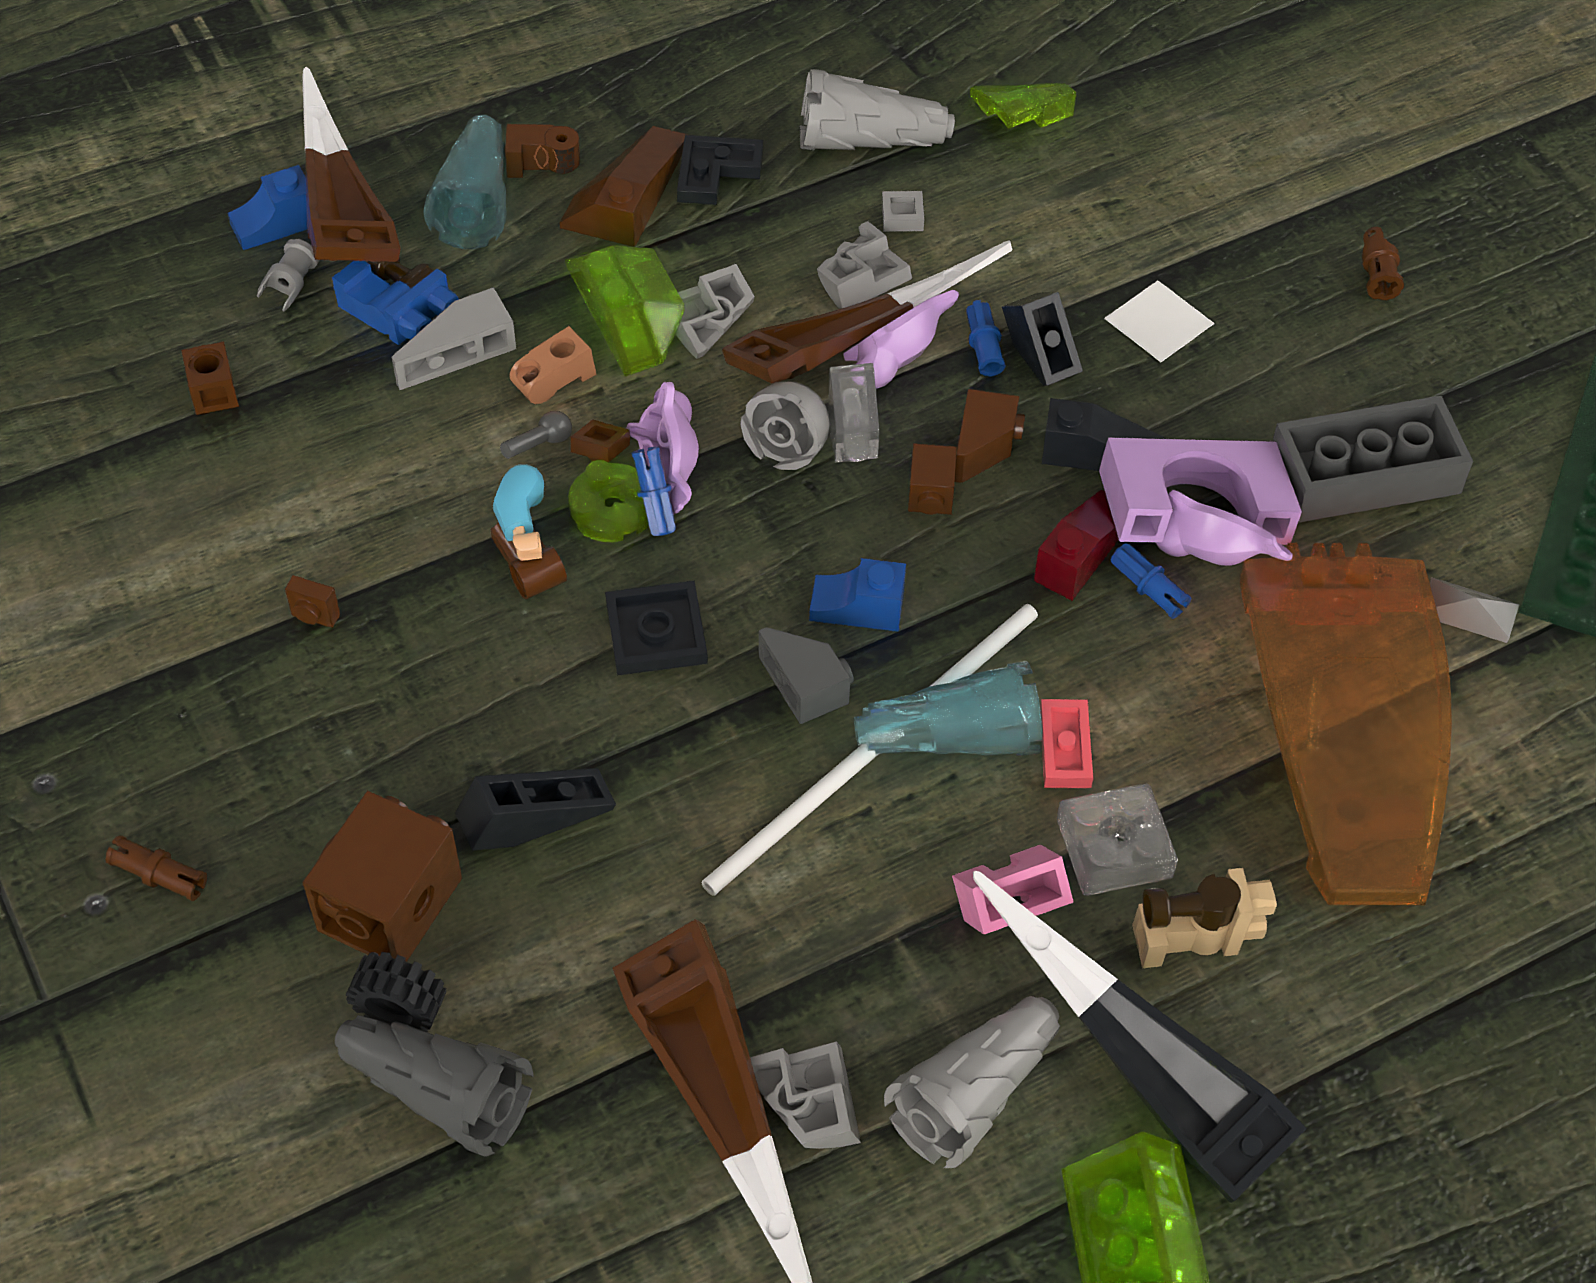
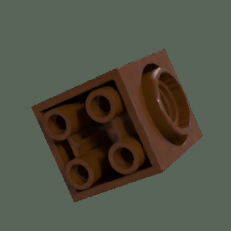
(383, 877)

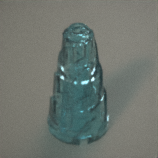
(469, 191)
(971, 715)

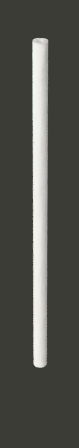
(854, 762)

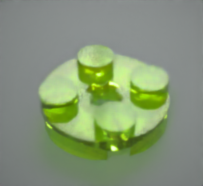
(588, 497)

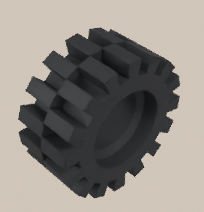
(395, 991)

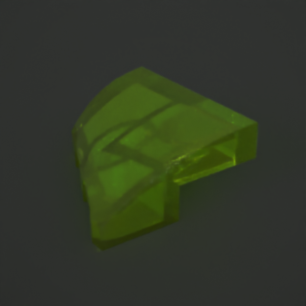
(1024, 103)

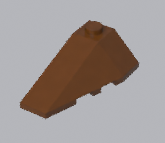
(627, 191)

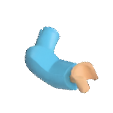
(517, 493)

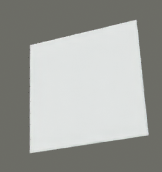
(1159, 321)

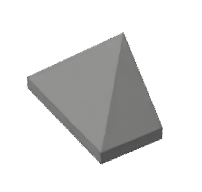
(1473, 610)

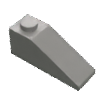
(458, 337)

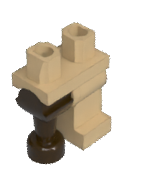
(1205, 920)

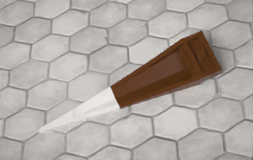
(342, 210)
(803, 344)
(694, 1027)

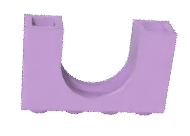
(1242, 471)

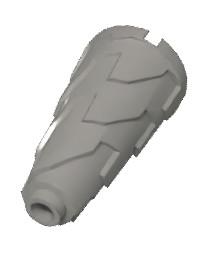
(852, 114)
(961, 1089)

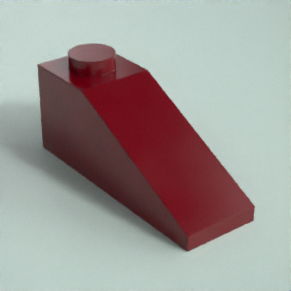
(1076, 547)

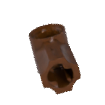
(530, 575)

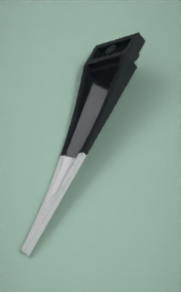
(1201, 1100)

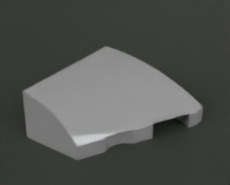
(862, 269)
(712, 308)
(810, 1094)

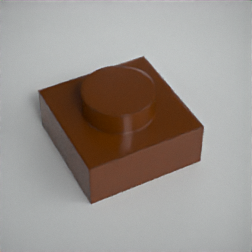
(600, 441)
(312, 601)

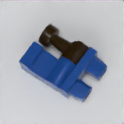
(394, 309)

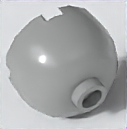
(786, 424)

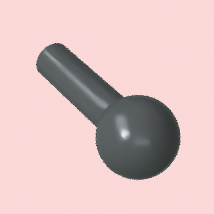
(552, 427)

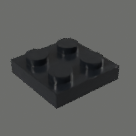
(656, 628)

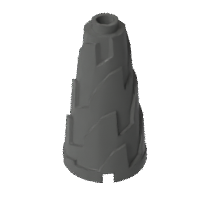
(452, 1083)

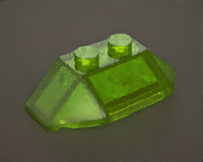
(630, 302)

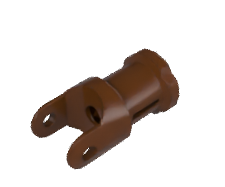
(1381, 262)

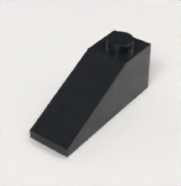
(1080, 432)
(526, 806)

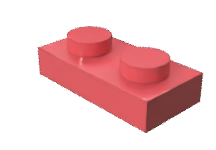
(1066, 743)

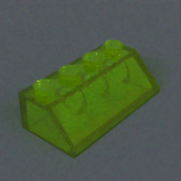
(1134, 1214)

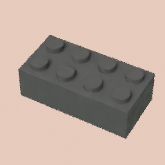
(1373, 457)

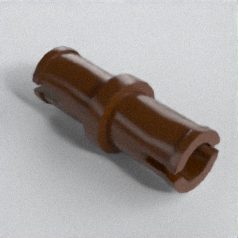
(156, 868)

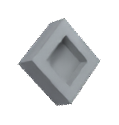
(902, 211)

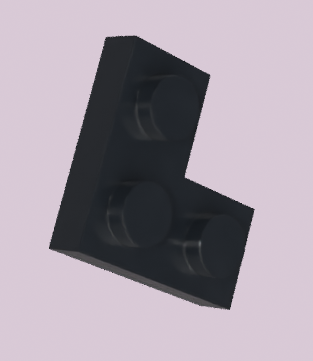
(710, 158)

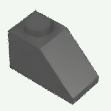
(805, 673)

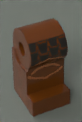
(540, 149)

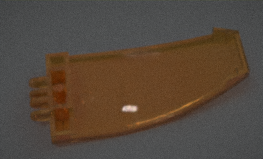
(1358, 714)

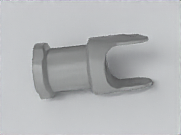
(289, 272)

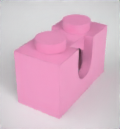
(1033, 875)

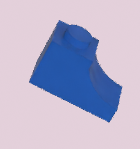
(274, 210)
(862, 597)

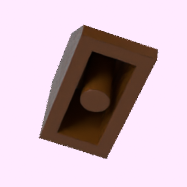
(987, 432)

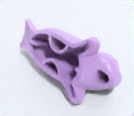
(901, 339)
(668, 426)
(1215, 534)

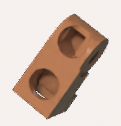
(553, 366)

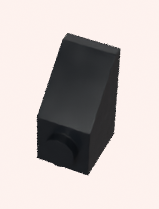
(1043, 336)

